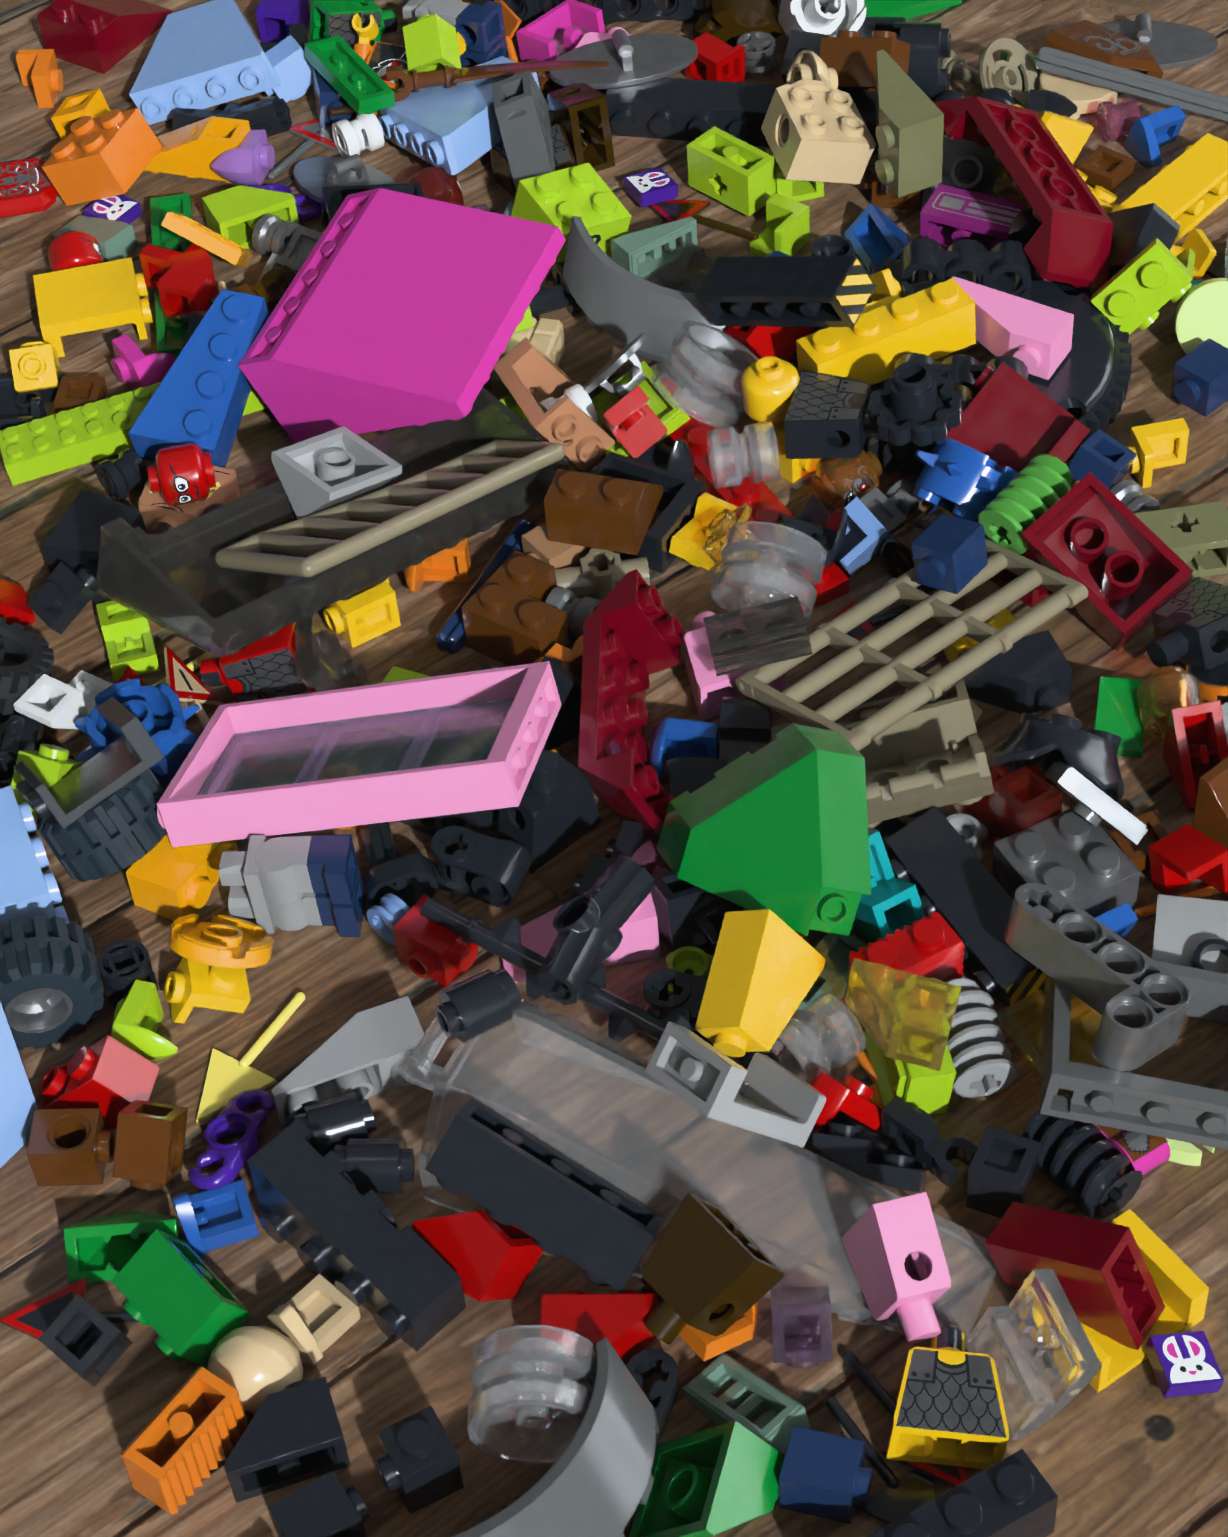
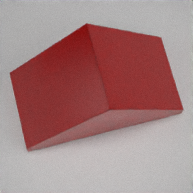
(1194, 745)

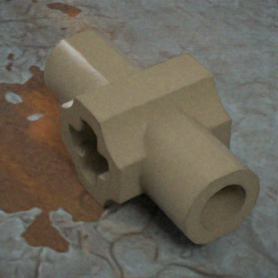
(599, 573)

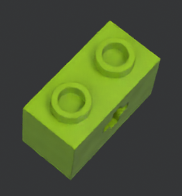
(731, 171)

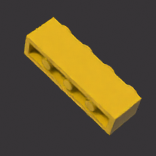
(1189, 185)
(923, 323)

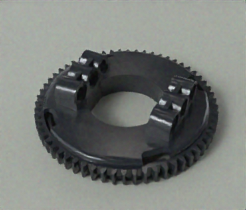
(1090, 376)

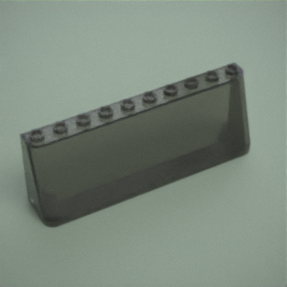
(225, 609)

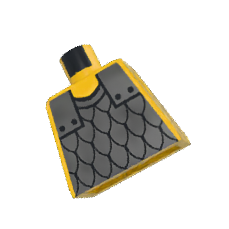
(949, 1407)

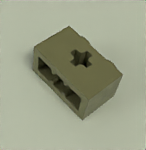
(1194, 534)

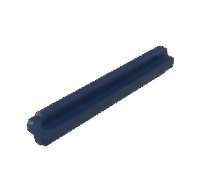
(452, 633)

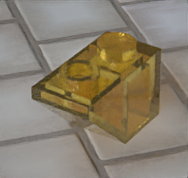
(903, 1011)

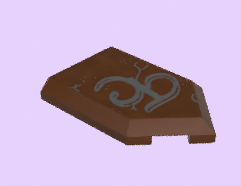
(1105, 46)

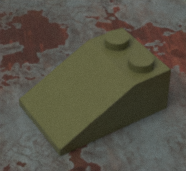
(906, 131)

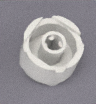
(808, 17)

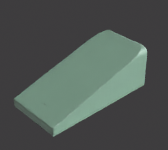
(114, 237)

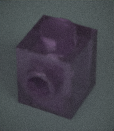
(801, 1326)

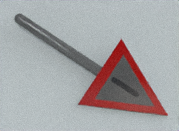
(314, 134)

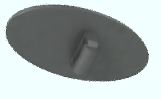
(1171, 43)
(630, 59)
(321, 172)
(636, 374)

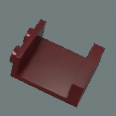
(1016, 421)

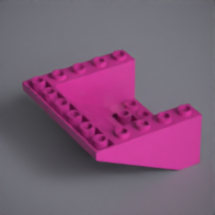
(397, 314)

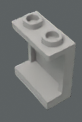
(755, 1099)

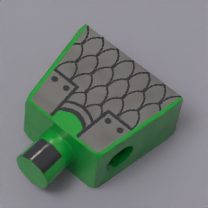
(335, 17)

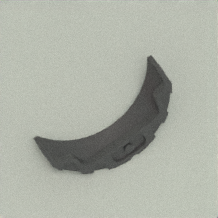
(623, 301)
(598, 1475)

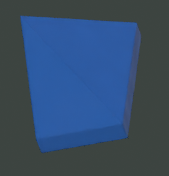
(876, 237)

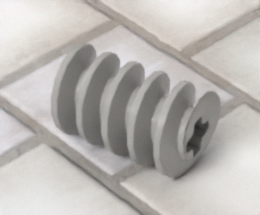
(978, 1045)

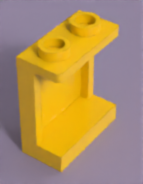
(91, 300)

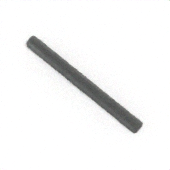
(1132, 83)

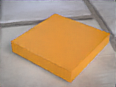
(207, 239)

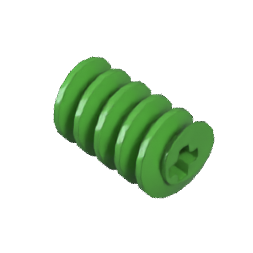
(1025, 501)

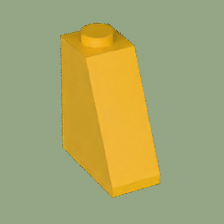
(755, 982)

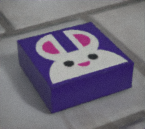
(651, 187)
(115, 208)
(1183, 1364)

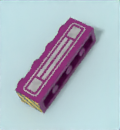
(964, 214)

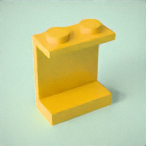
(1179, 1288)

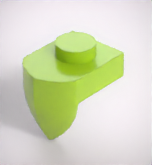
(138, 1020)

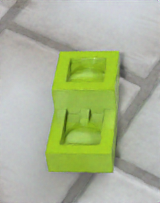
(127, 640)

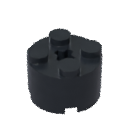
(928, 48)

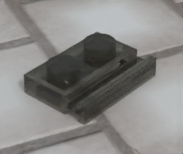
(757, 636)

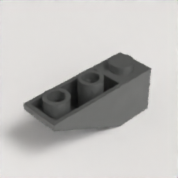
(524, 126)

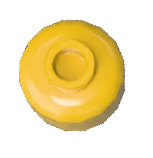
(768, 389)

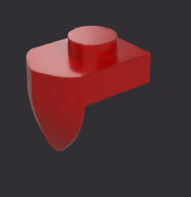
(847, 1095)

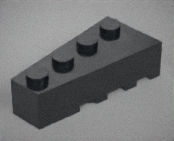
(353, 1239)

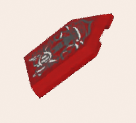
(25, 188)

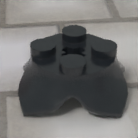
(1062, 740)

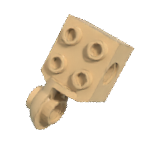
(816, 126)

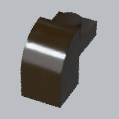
(738, 17)

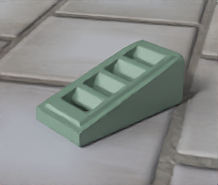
(631, 248)
(773, 1427)

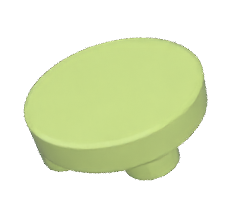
(1203, 314)

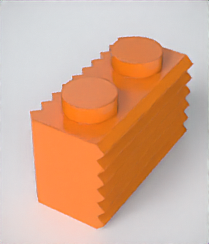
(185, 1440)

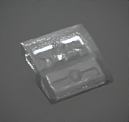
(1037, 1352)

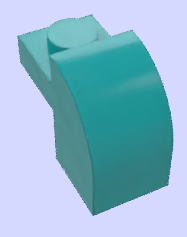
(891, 901)

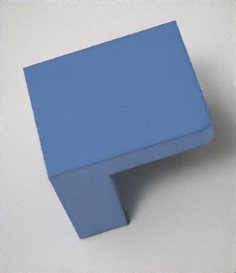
(862, 537)

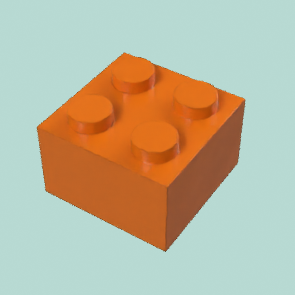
(101, 156)

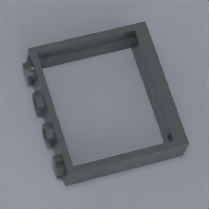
(1131, 1099)

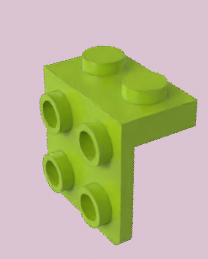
(1145, 286)

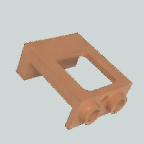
(533, 378)

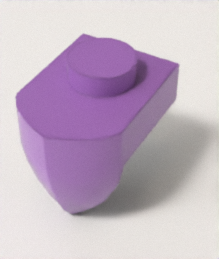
(248, 162)

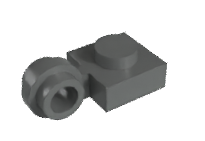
(894, 506)

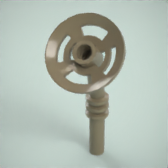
(999, 73)

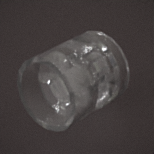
(743, 455)
(820, 1037)

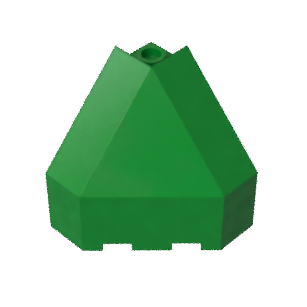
(779, 831)

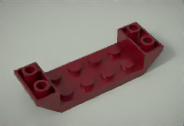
(1075, 229)
(621, 646)

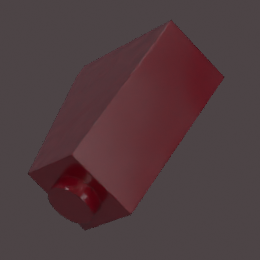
(1093, 1262)

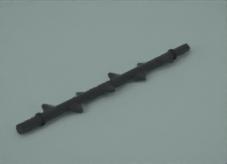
(623, 1016)

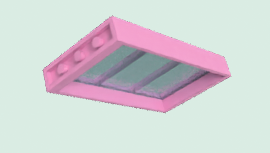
(363, 755)

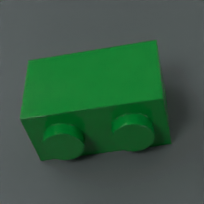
(179, 1298)

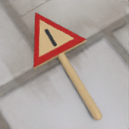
(188, 685)

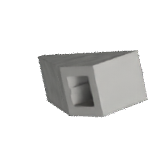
(354, 1059)

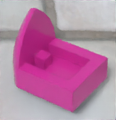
(137, 368)

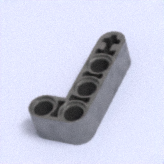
(1134, 994)

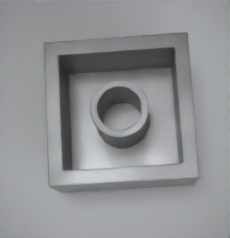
(1071, 859)

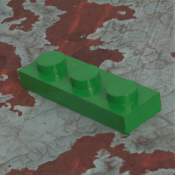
(349, 75)

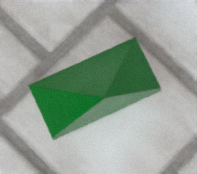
(1120, 713)
(106, 1244)

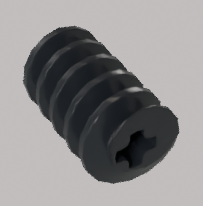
(1083, 1164)

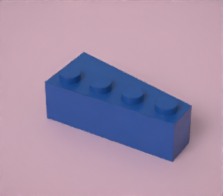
(204, 388)

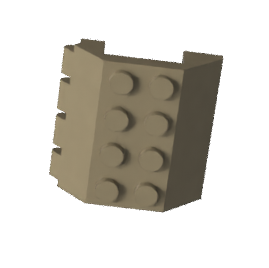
(923, 758)

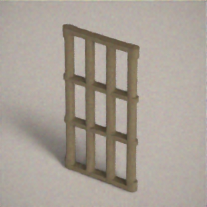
(900, 669)

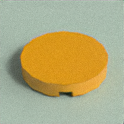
(222, 943)

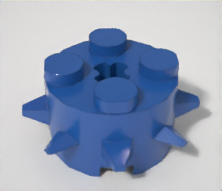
(960, 478)
(160, 715)

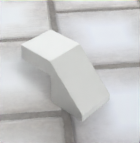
(60, 703)

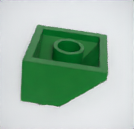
(709, 1483)

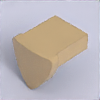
(314, 1318)

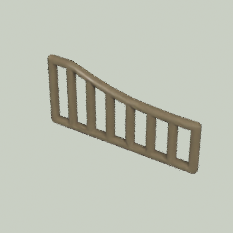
(432, 491)

